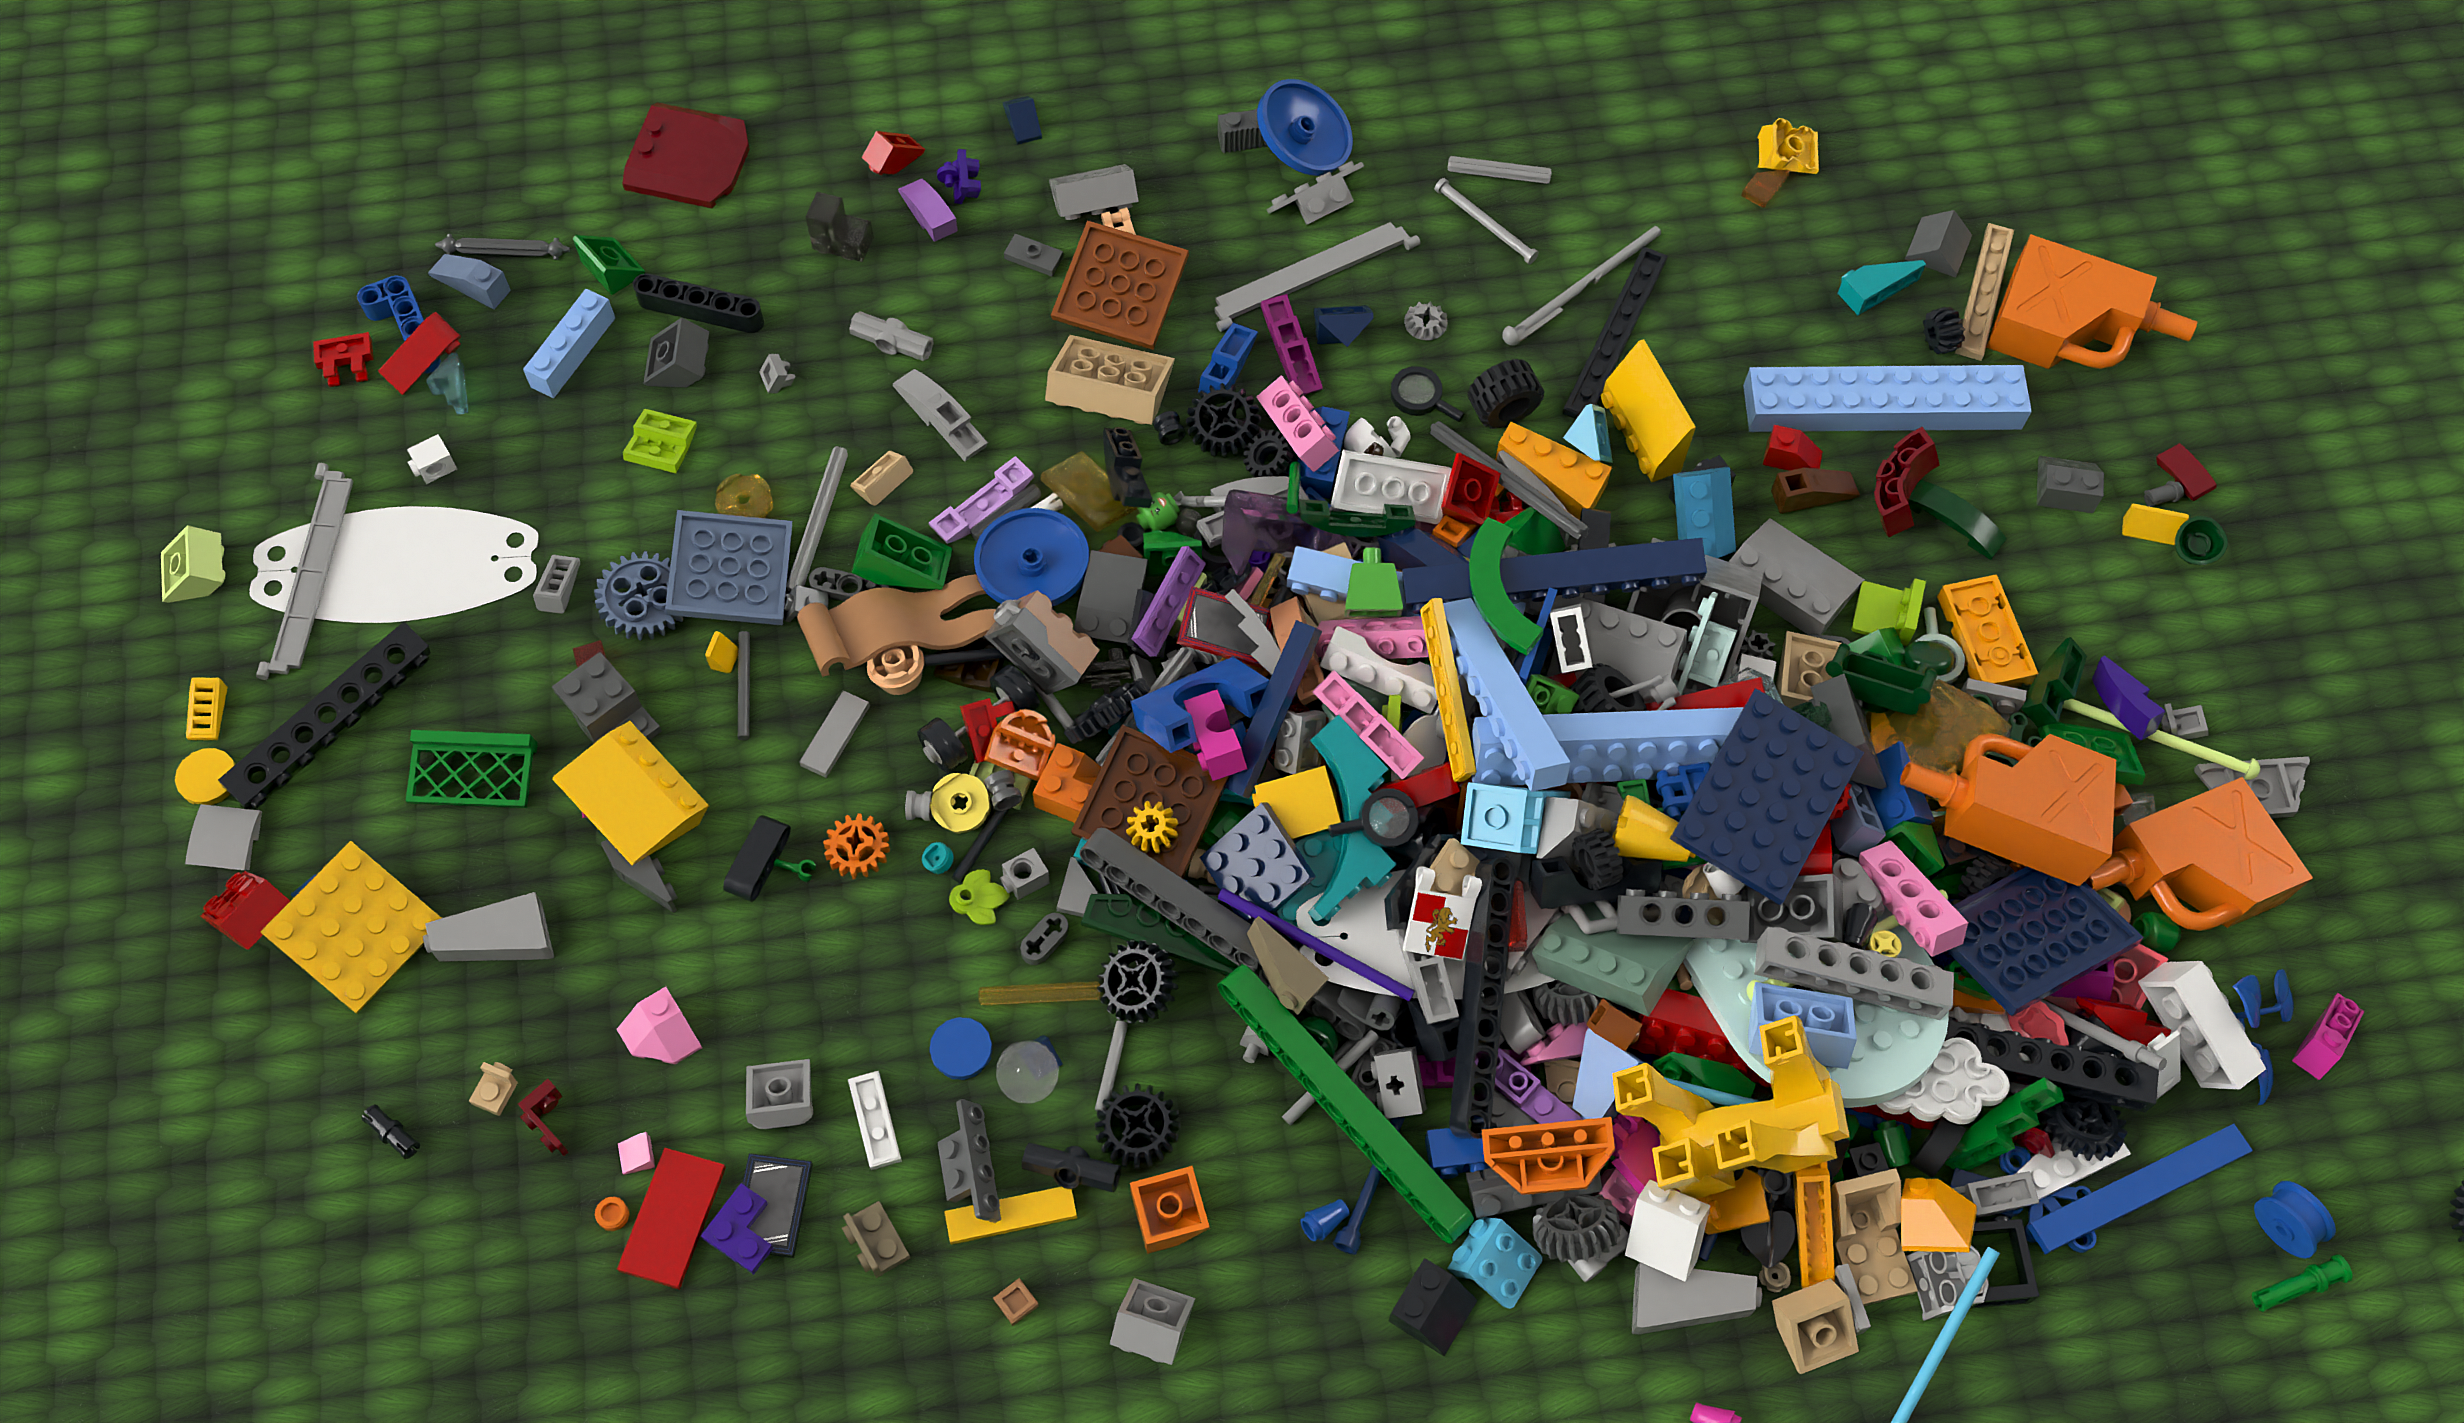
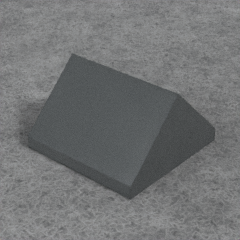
(1940, 242)

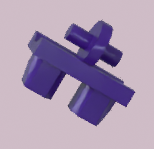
(956, 176)

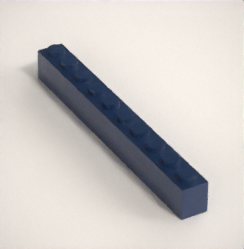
(1568, 572)

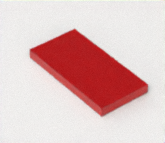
(671, 1218)

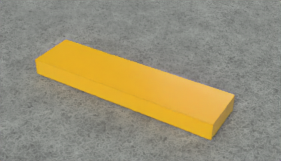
(1016, 1214)

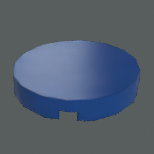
(961, 1048)

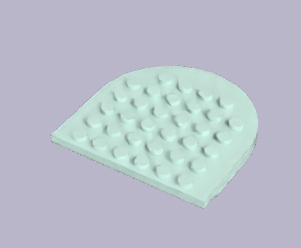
(1891, 1045)

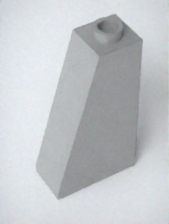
(493, 932)
(1705, 1297)

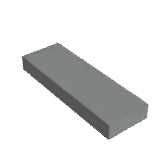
(834, 734)

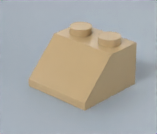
(1816, 1325)

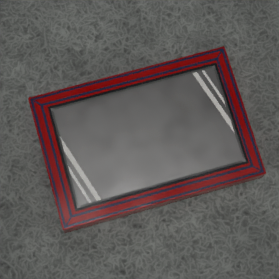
(1212, 626)

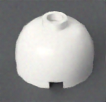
(1361, 436)

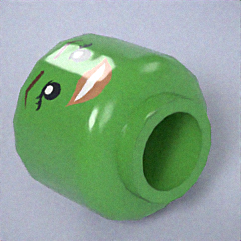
(1160, 514)

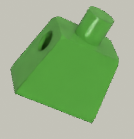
(1373, 588)

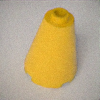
(1646, 833)

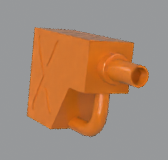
(2069, 298)
(2041, 813)
(2211, 853)

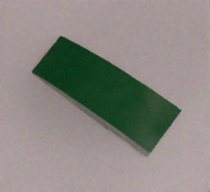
(2055, 684)

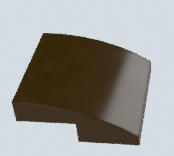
(971, 674)

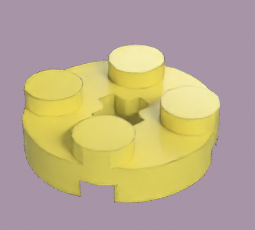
(944, 797)

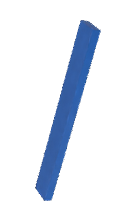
(2139, 1189)

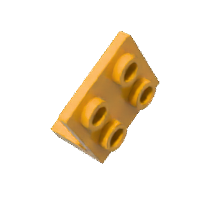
(1737, 1206)

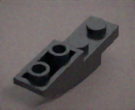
(1123, 468)

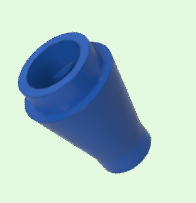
(1323, 1220)

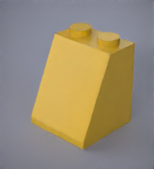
(1302, 801)

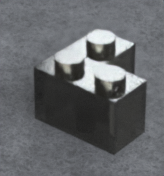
(836, 232)

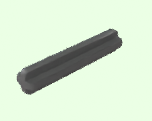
(1019, 501)

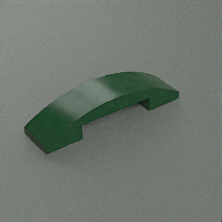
(1959, 515)
(1355, 524)

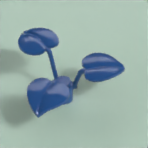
(2250, 994)

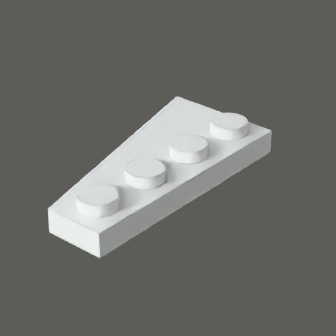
(2064, 1169)

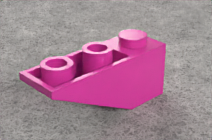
(2329, 1037)

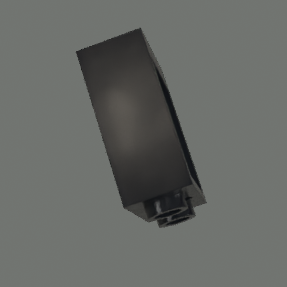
(2011, 1294)

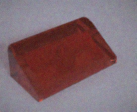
(1518, 927)

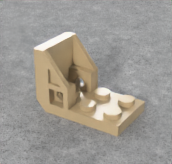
(1866, 1236)

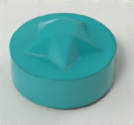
(937, 858)

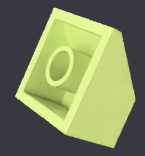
(192, 565)

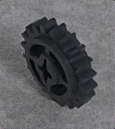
(2084, 1127)

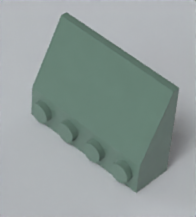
(1609, 964)

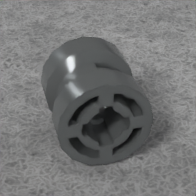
(1003, 790)

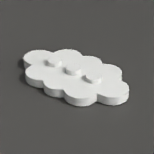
(1953, 1086)

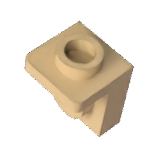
(494, 1088)

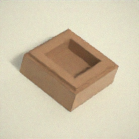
(1016, 1302)

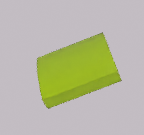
(660, 440)

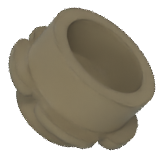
(1775, 1285)

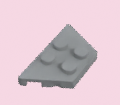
(2275, 786)

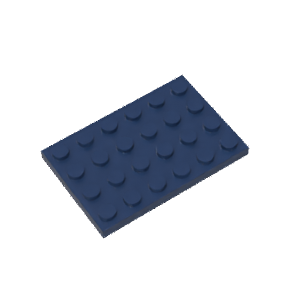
(1767, 796)
(2037, 936)

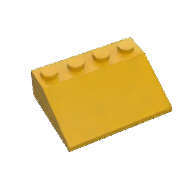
(1648, 413)
(631, 793)

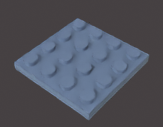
(729, 567)

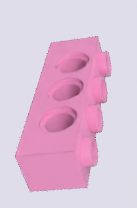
(1297, 422)
(1385, 636)
(1913, 899)

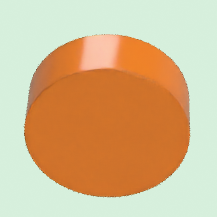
(612, 1213)

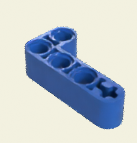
(395, 298)

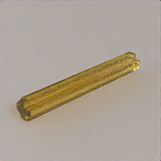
(1039, 993)

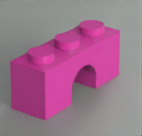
(1215, 738)

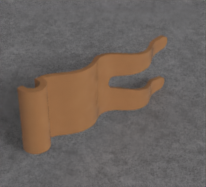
(889, 619)

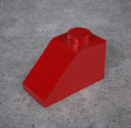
(891, 152)
(1791, 450)

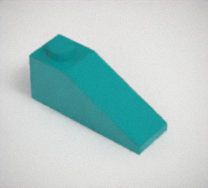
(1877, 282)

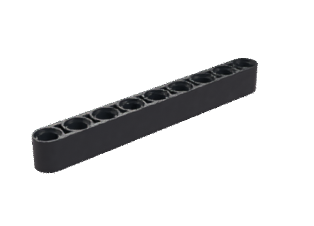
(1485, 1012)

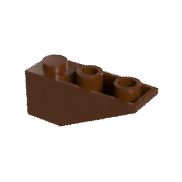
(1812, 488)

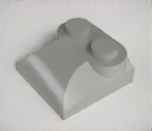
(1857, 886)
(779, 1094)

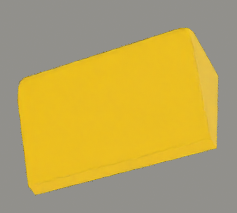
(2152, 523)

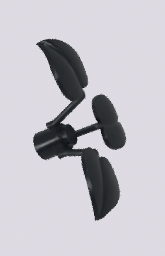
(1774, 1238)

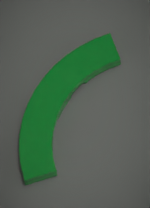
(1489, 591)

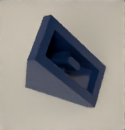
(1023, 119)

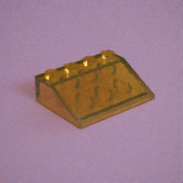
(1940, 729)

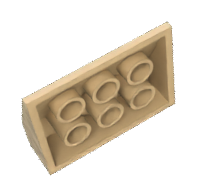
(1109, 379)

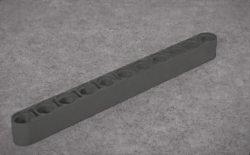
(1199, 916)

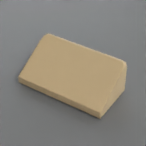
(882, 477)

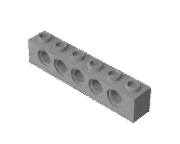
(1930, 1000)

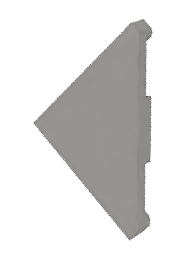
(1075, 890)

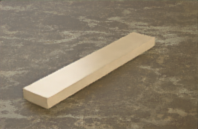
(1985, 290)

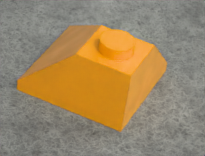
(1935, 1217)

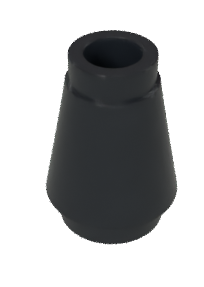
(1859, 924)

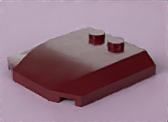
(686, 155)

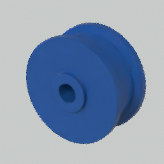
(2294, 1219)

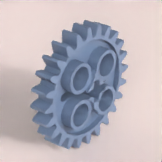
(631, 576)

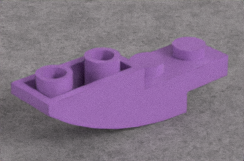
(1528, 1093)

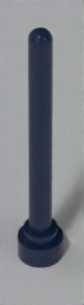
(1348, 1238)

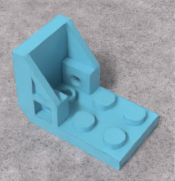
(1505, 816)

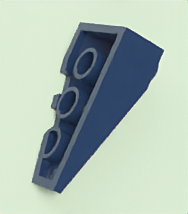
(1417, 549)

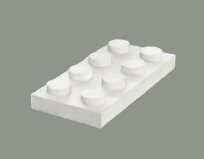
(1371, 481)

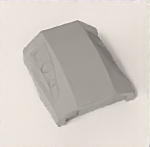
(1943, 1278)

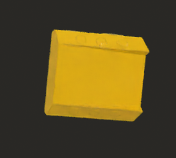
(1788, 147)

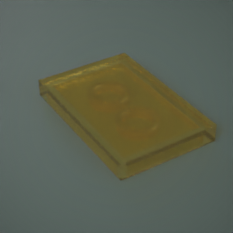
(1085, 490)

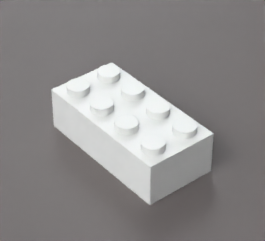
(2209, 1032)

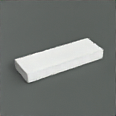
(874, 1120)

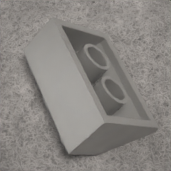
(1094, 191)
(1566, 820)

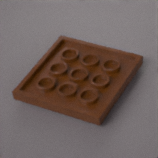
(1145, 771)

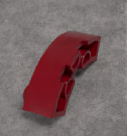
(1898, 476)

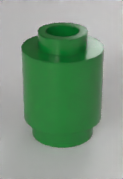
(1893, 1143)

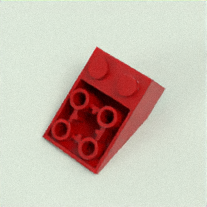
(244, 908)

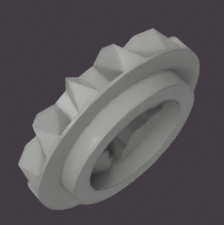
(1435, 326)

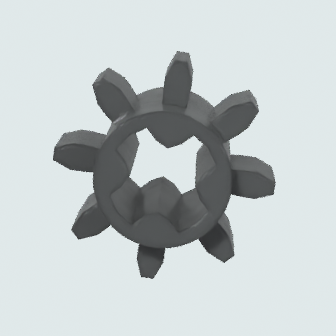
(1757, 646)

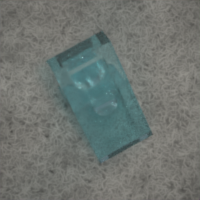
(450, 380)

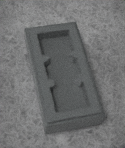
(1033, 255)

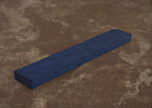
(1274, 706)

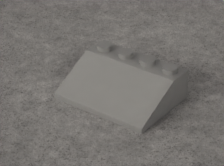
(1797, 578)
(1628, 643)

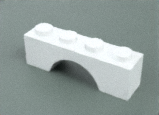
(1355, 660)

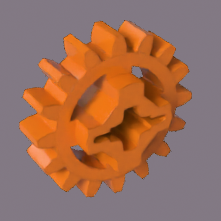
(866, 854)

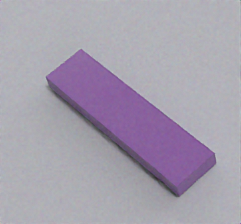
(1168, 601)

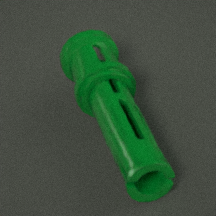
(2314, 1278)

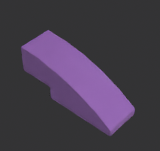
(929, 209)

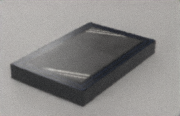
(785, 1188)

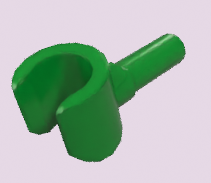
(797, 868)

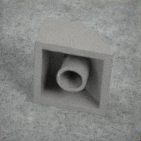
(1152, 1321)

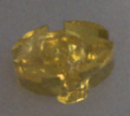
(736, 486)

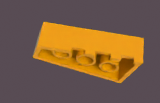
(1567, 473)

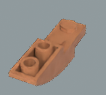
(1283, 620)

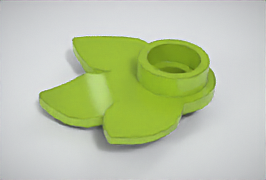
(982, 895)

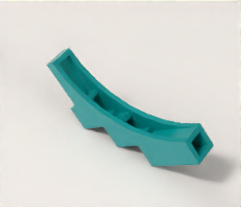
(1354, 771)

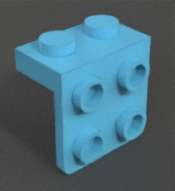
(1496, 1260)

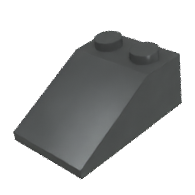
(1109, 595)
(1810, 908)

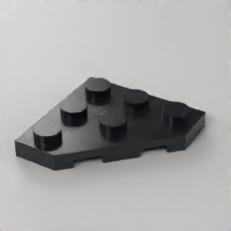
(1400, 898)

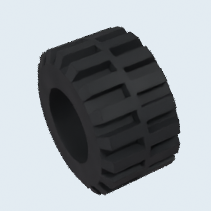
(1505, 393)
(1594, 692)

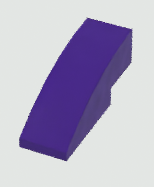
(2127, 699)

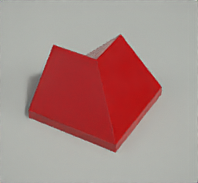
(1470, 490)

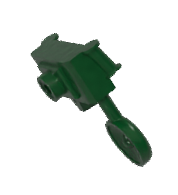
(1890, 685)

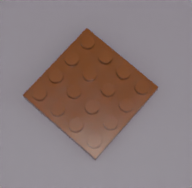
(1120, 285)

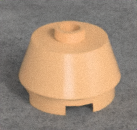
(897, 669)

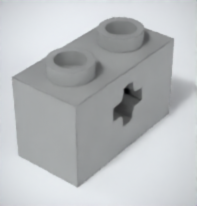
(1404, 1065)

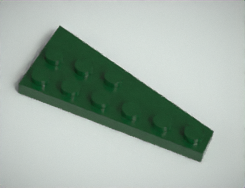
(1135, 921)

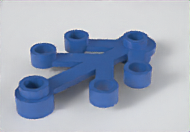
(2048, 1202)

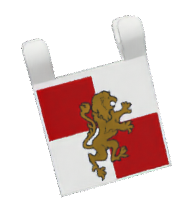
(1439, 920)

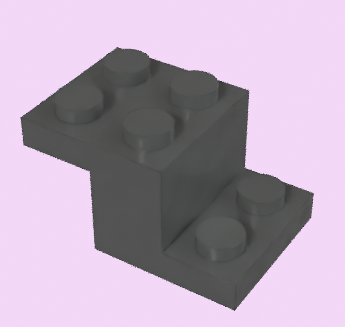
(603, 700)

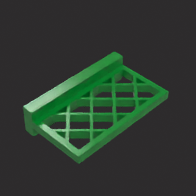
(470, 743)

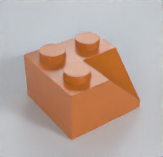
(1065, 783)
(1169, 1209)

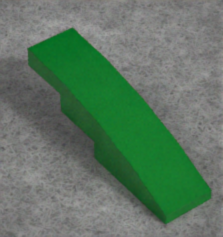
(1995, 1130)

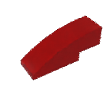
(2124, 1019)

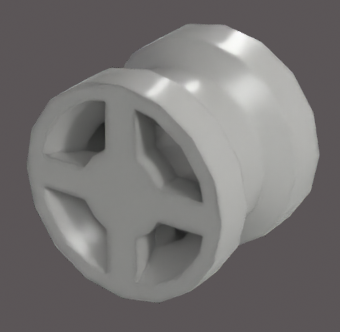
(918, 805)

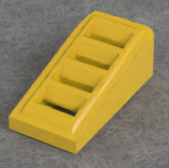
(205, 690)

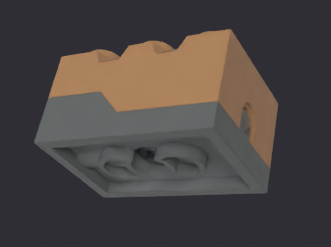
(1041, 642)

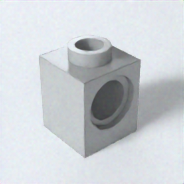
(1025, 862)

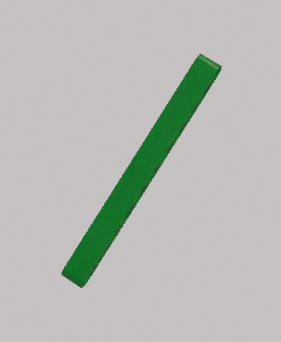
(1346, 1104)

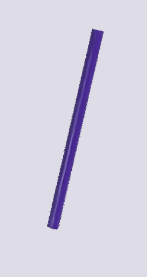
(1317, 945)

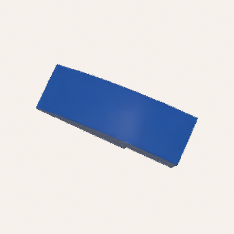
(1228, 358)

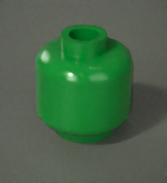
(2158, 931)

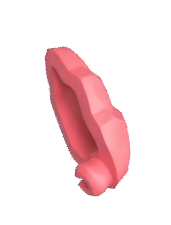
(2039, 1022)

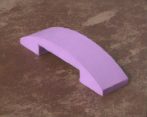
(1008, 481)

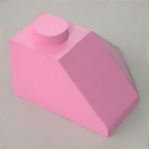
(658, 1030)

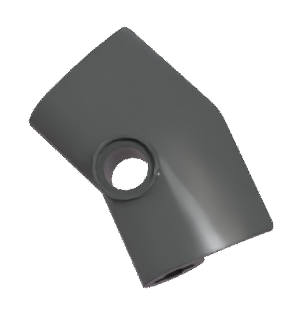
(1370, 1008)

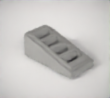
(556, 600)

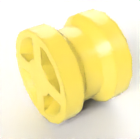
(1886, 942)

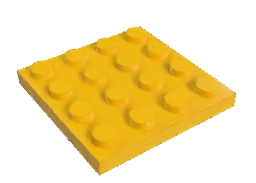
(351, 927)

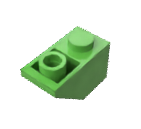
(1551, 695)

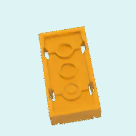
(1987, 632)

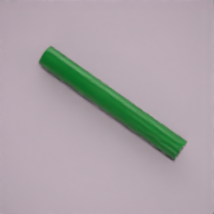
(1293, 487)

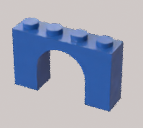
(1163, 711)

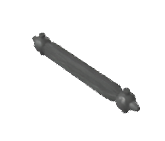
(502, 247)

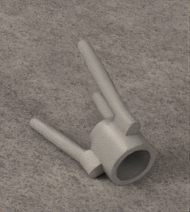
(1661, 690)

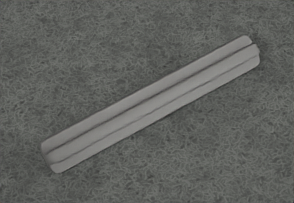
(1499, 169)

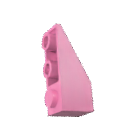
(1560, 1044)

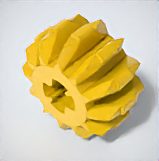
(1141, 824)

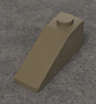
(1288, 971)

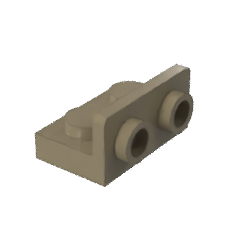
(876, 1238)

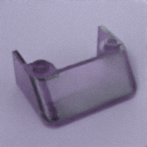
(1263, 524)

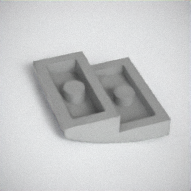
(223, 837)

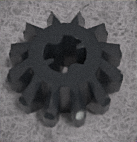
(1943, 330)

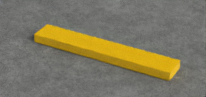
(1448, 690)

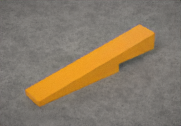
(1814, 1224)

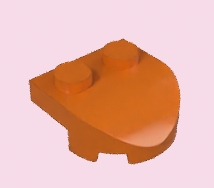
(1021, 744)

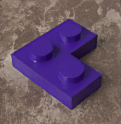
(732, 1233)

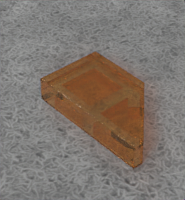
(1764, 186)

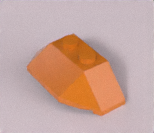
(1550, 1154)

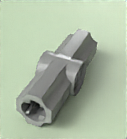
(891, 336)

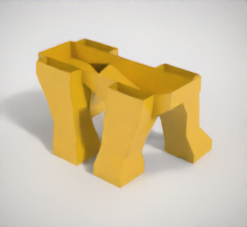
(1709, 1143)

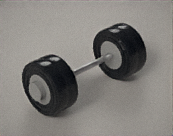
(942, 743)

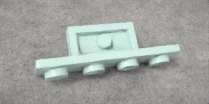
(1709, 649)

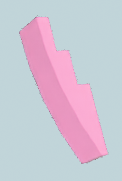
(1368, 724)

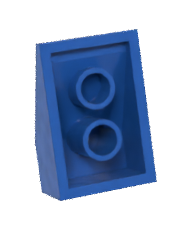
(1896, 801)

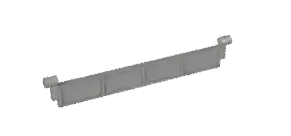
(1310, 271)
(310, 573)

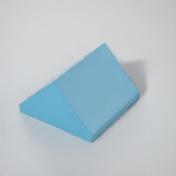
(1591, 434)

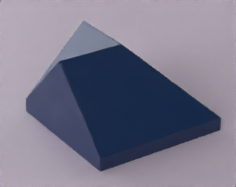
(1341, 323)

